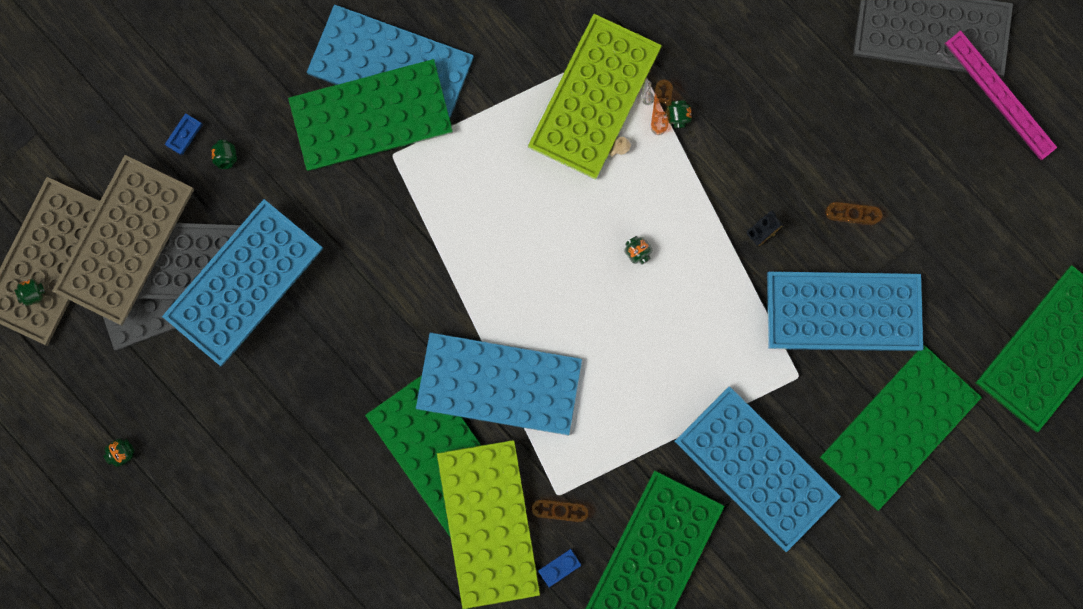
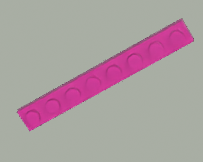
(1000, 95)

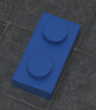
(183, 134)
(559, 568)

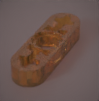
(668, 94)
(840, 207)
(545, 513)

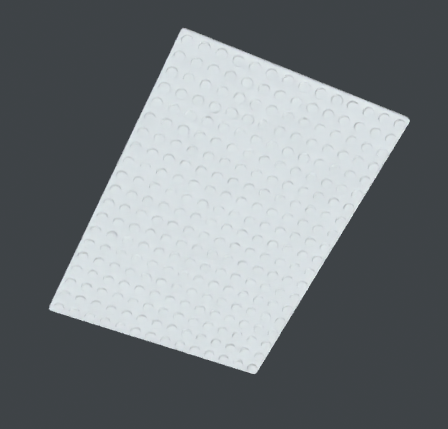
(549, 274)

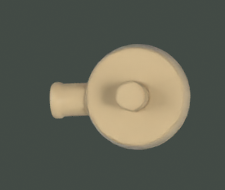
(620, 146)

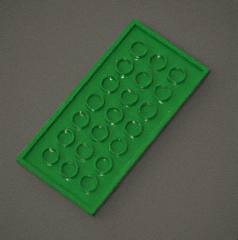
(370, 115)
(1042, 357)
(900, 427)
(416, 439)
(657, 548)

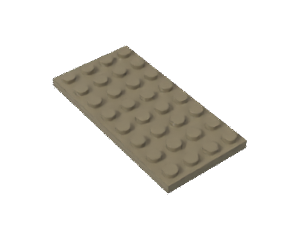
(123, 240)
(41, 254)

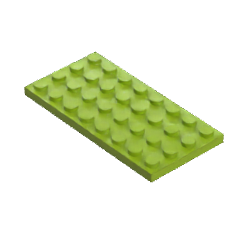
(594, 96)
(488, 524)

